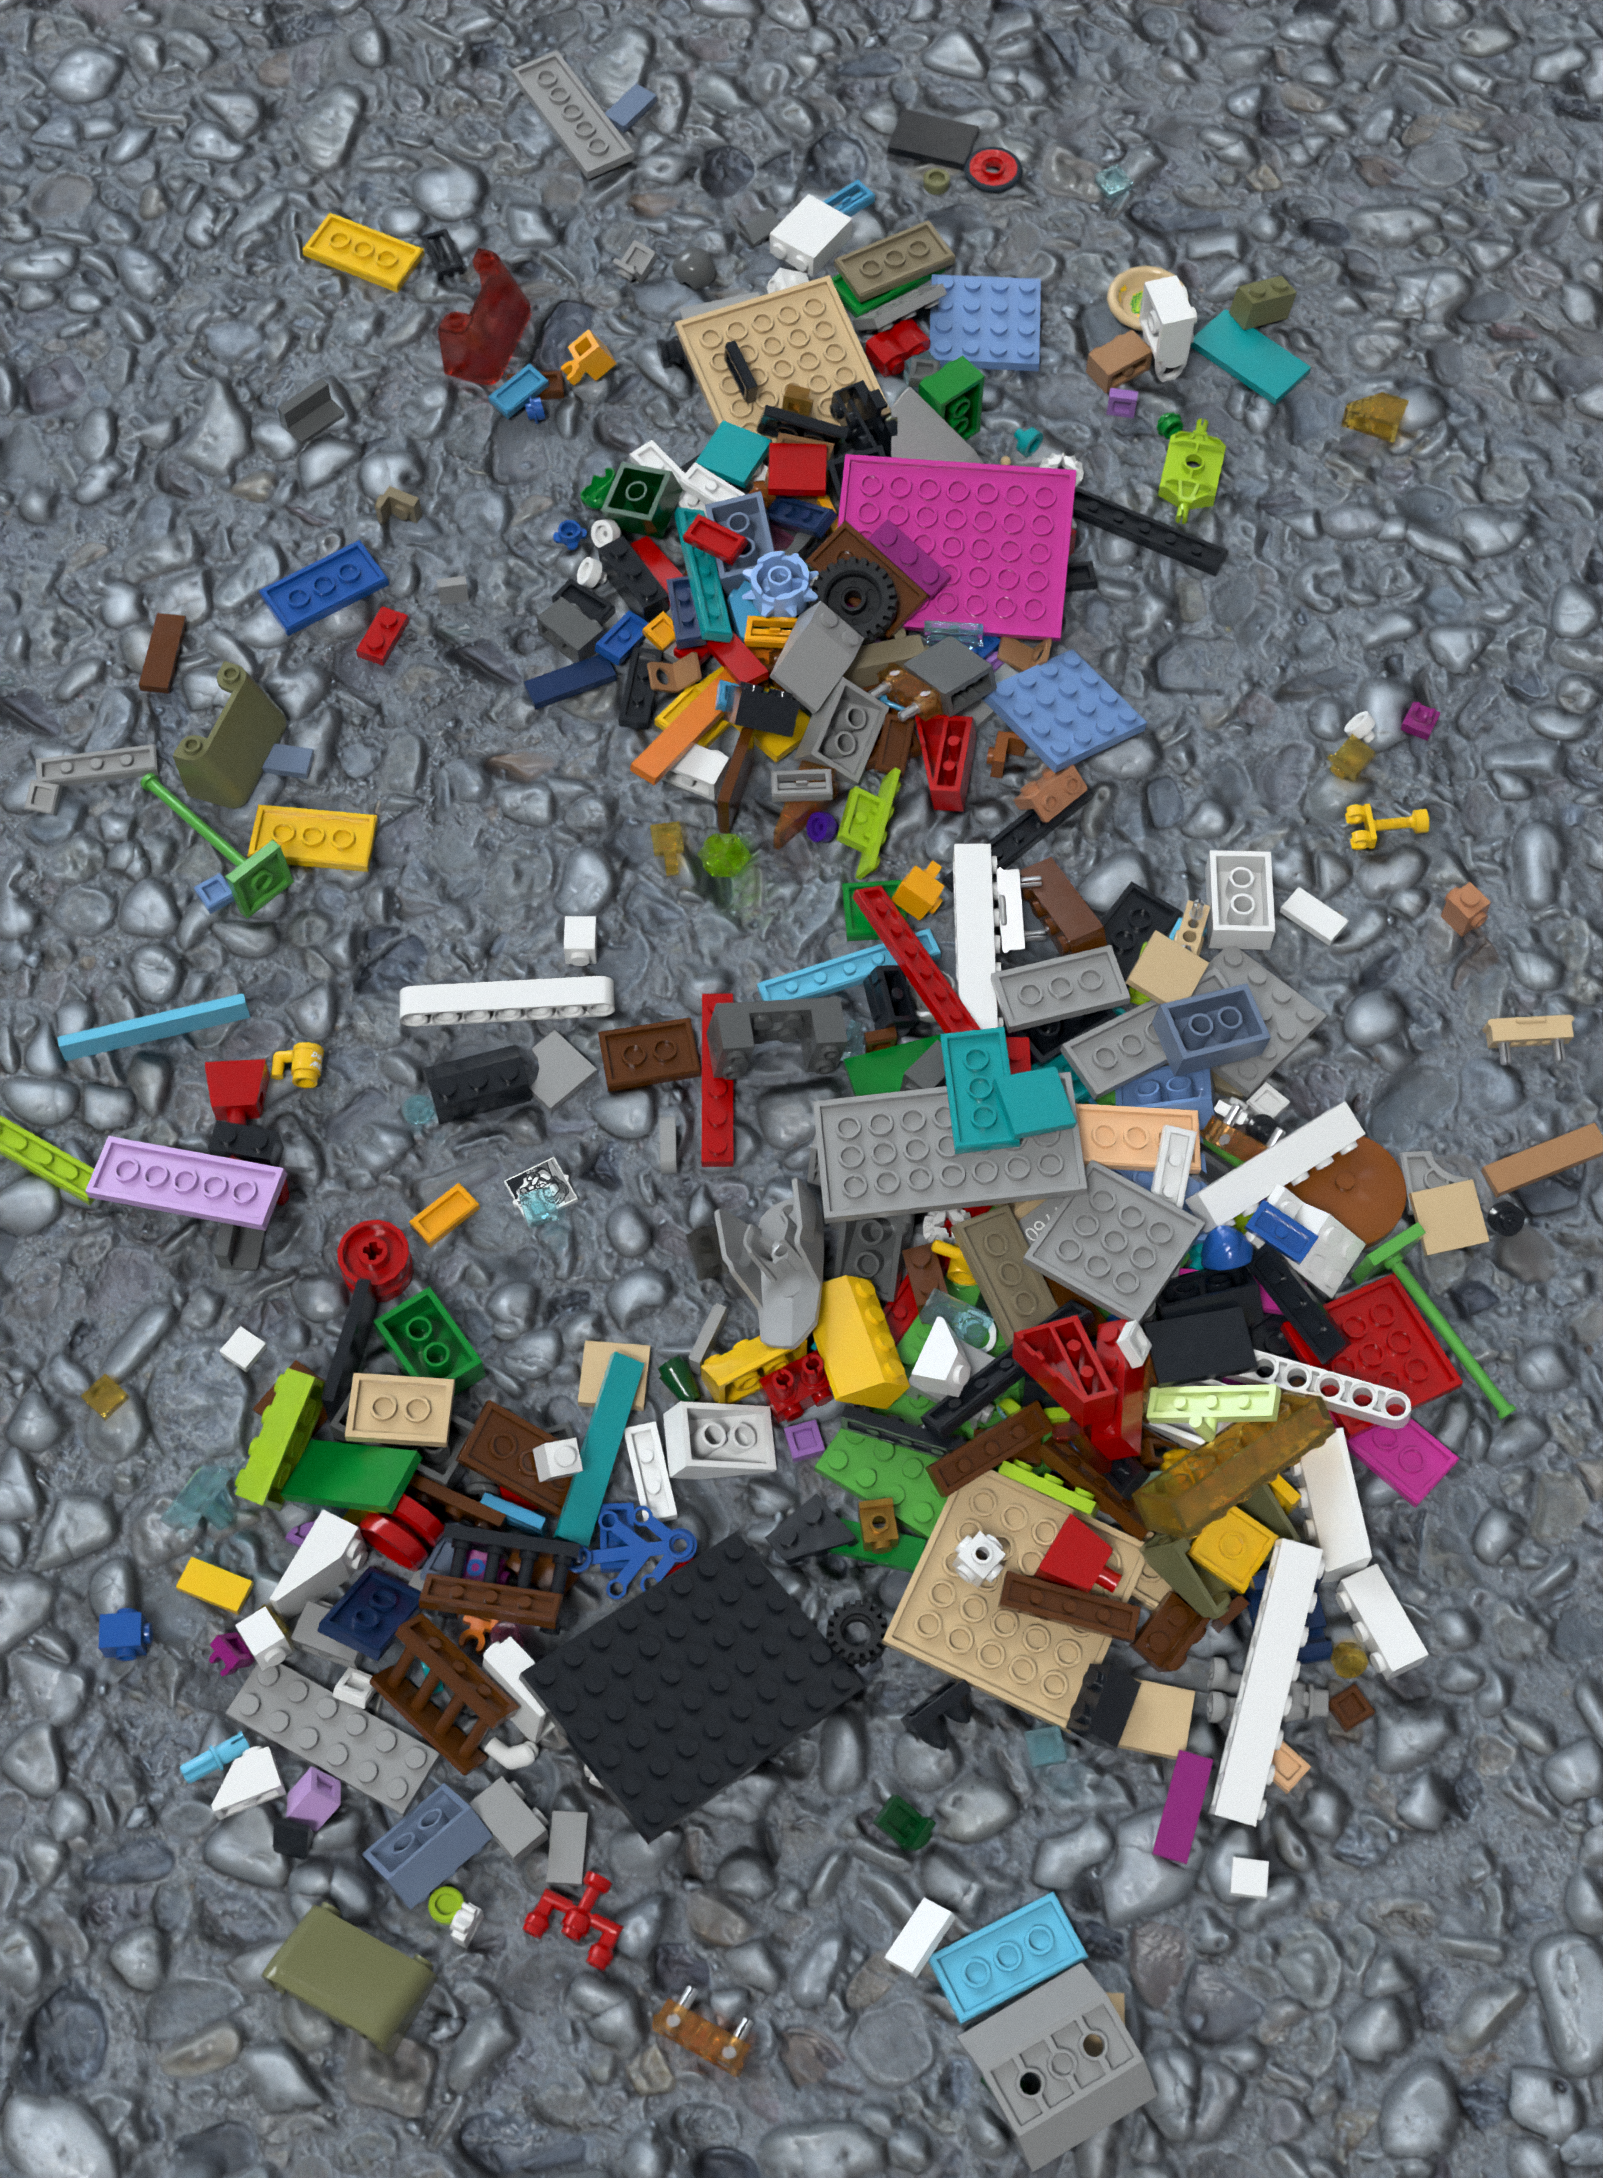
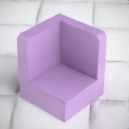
(314, 1799)

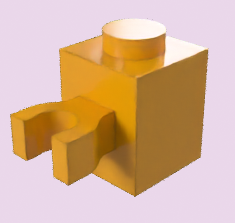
(589, 356)
(920, 891)

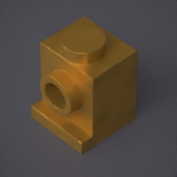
(797, 400)
(876, 1512)

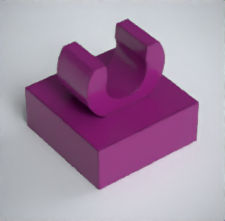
(1420, 720)
(232, 1651)

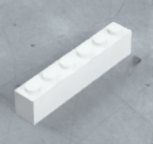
(1279, 1164)

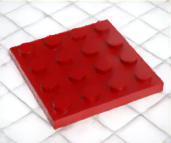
(1387, 1349)

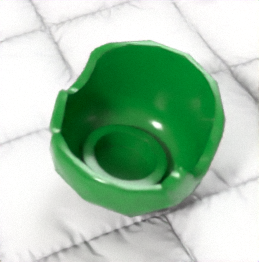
(594, 495)

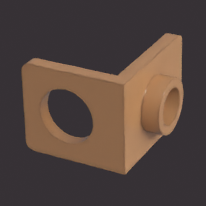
(1022, 656)
(679, 674)

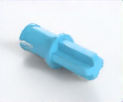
(214, 1758)

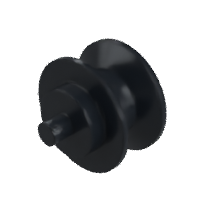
(1261, 1127)
(1506, 1218)

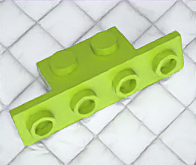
(866, 820)

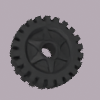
(866, 582)

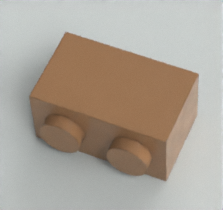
(1119, 361)

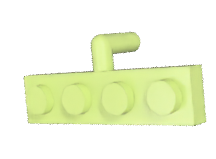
(1212, 1404)

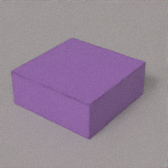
(1122, 403)
(804, 1441)

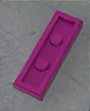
(1182, 1807)

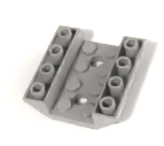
(1046, 2038)

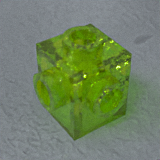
(723, 855)

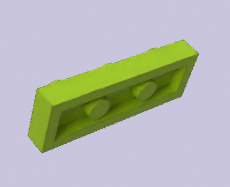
(1051, 1487)

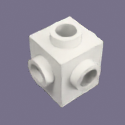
(976, 1570)

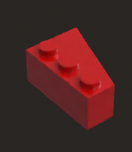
(948, 758)
(1067, 1368)

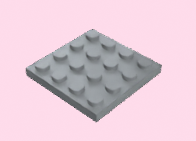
(1284, 1011)
(1114, 1244)

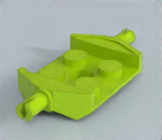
(1188, 486)

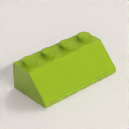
(282, 1438)

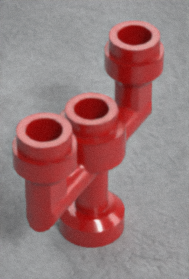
(578, 1920)

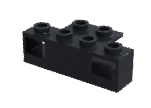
(863, 417)

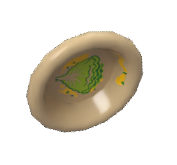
(1127, 291)

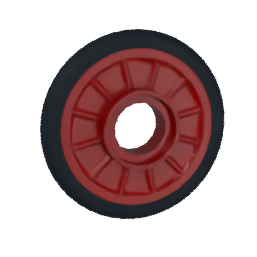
(1007, 162)

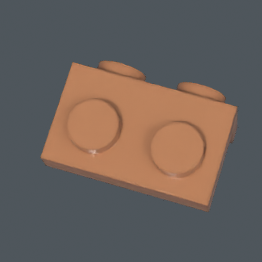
(1051, 792)

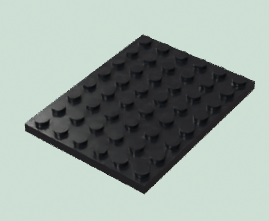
(691, 1686)

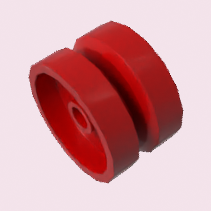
(379, 1254)
(403, 1533)

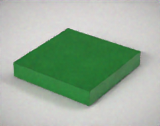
(856, 923)

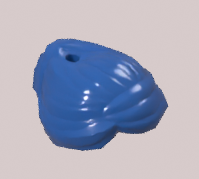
(1226, 1249)

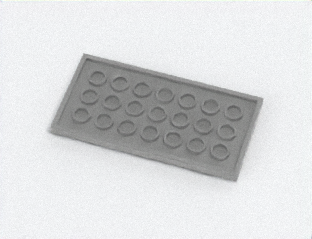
(900, 1159)

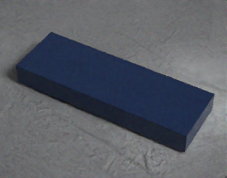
(800, 516)
(684, 613)
(569, 681)

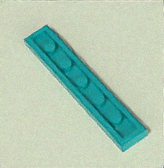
(704, 583)
(599, 1450)

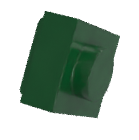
(904, 1824)

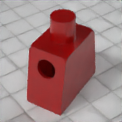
(237, 1089)
(1078, 1559)

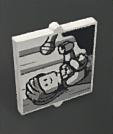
(541, 1176)

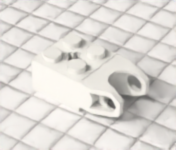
(1167, 324)

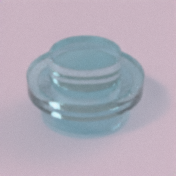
(418, 1110)

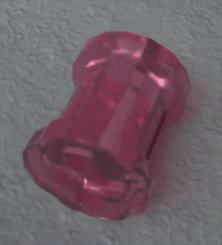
(504, 1631)

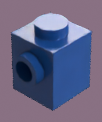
(124, 1634)

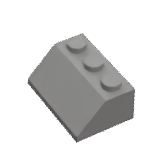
(843, 731)

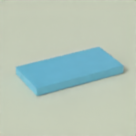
(1007, 1958)

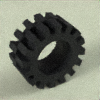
(857, 1613)

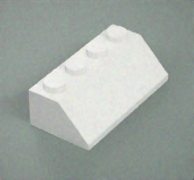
(1333, 1508)

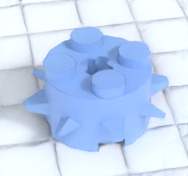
(780, 585)

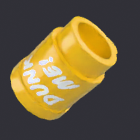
(305, 1061)

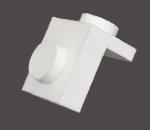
(786, 278)

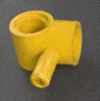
(958, 1268)

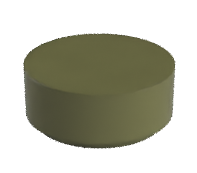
(936, 181)

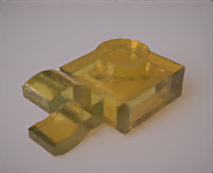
(668, 842)

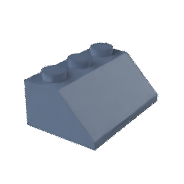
(428, 1846)

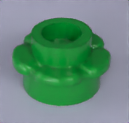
(1169, 424)

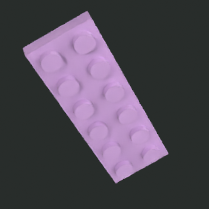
(186, 1183)

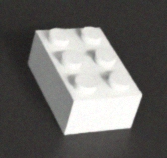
(1240, 899)

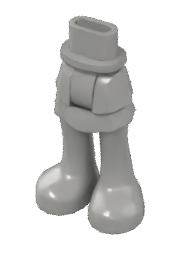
(1305, 1699)

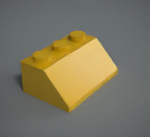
(737, 1372)

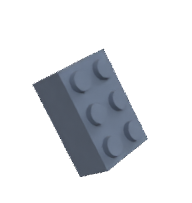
(749, 518)
(1211, 1029)

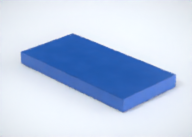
(323, 587)

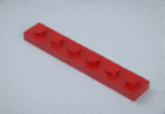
(716, 1099)

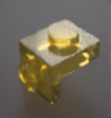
(1350, 759)

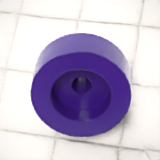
(821, 827)

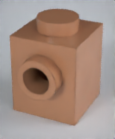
(1465, 908)

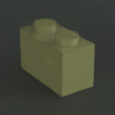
(1262, 302)

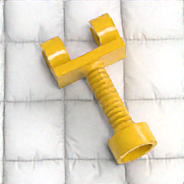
(1367, 838)

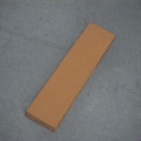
(1544, 1160)

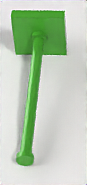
(255, 878)
(1390, 1257)

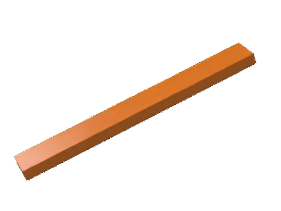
(685, 729)

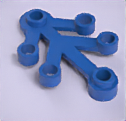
(639, 1550)

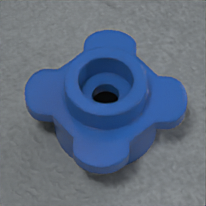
(567, 528)

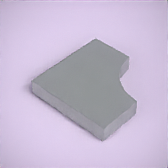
(560, 1071)
(1423, 1173)

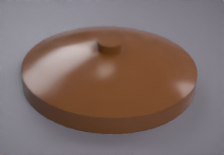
(1359, 1190)

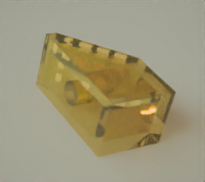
(1376, 415)

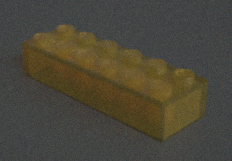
(1232, 1467)

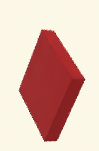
(797, 469)

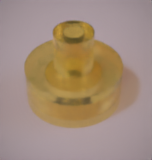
(1349, 1660)

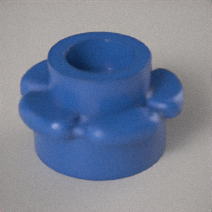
(535, 409)

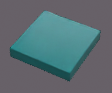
(734, 453)
(1034, 1102)

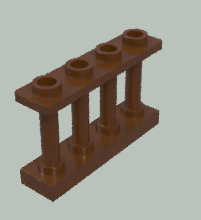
(461, 1676)

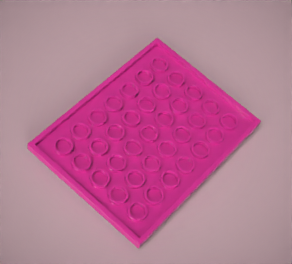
(987, 525)

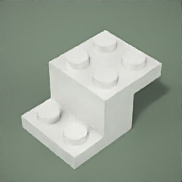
(1331, 1253)

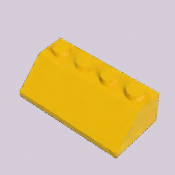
(858, 1345)

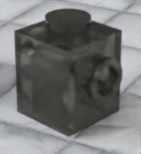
(705, 1253)

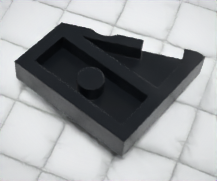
(810, 1532)

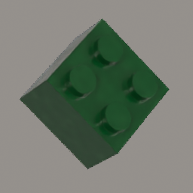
(642, 499)

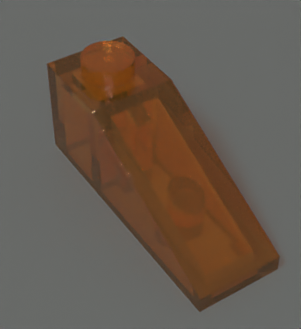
(796, 813)

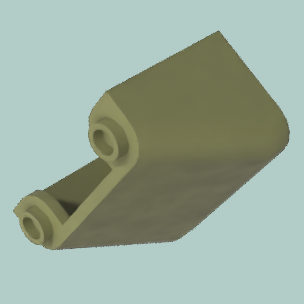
(232, 757)
(1193, 1583)
(351, 1977)

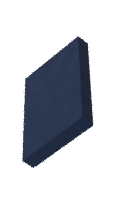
(371, 1613)

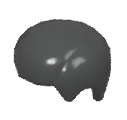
(694, 267)

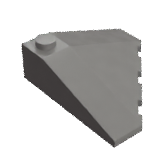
(925, 433)

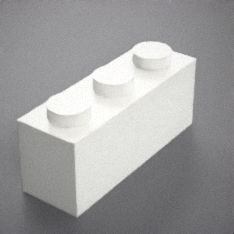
(1380, 1622)

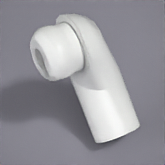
(512, 1757)

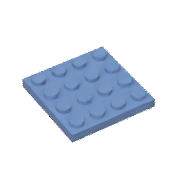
(987, 322)
(1064, 710)

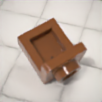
(1005, 744)

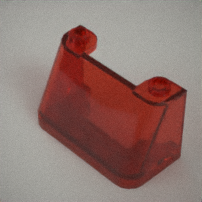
(483, 341)

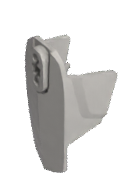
(779, 1265)

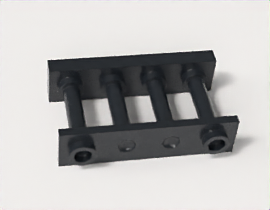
(529, 1551)

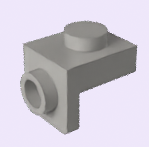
(636, 262)

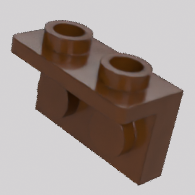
(1169, 1634)

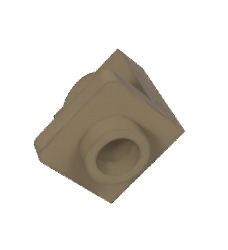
(398, 503)

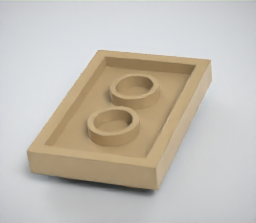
(400, 1410)

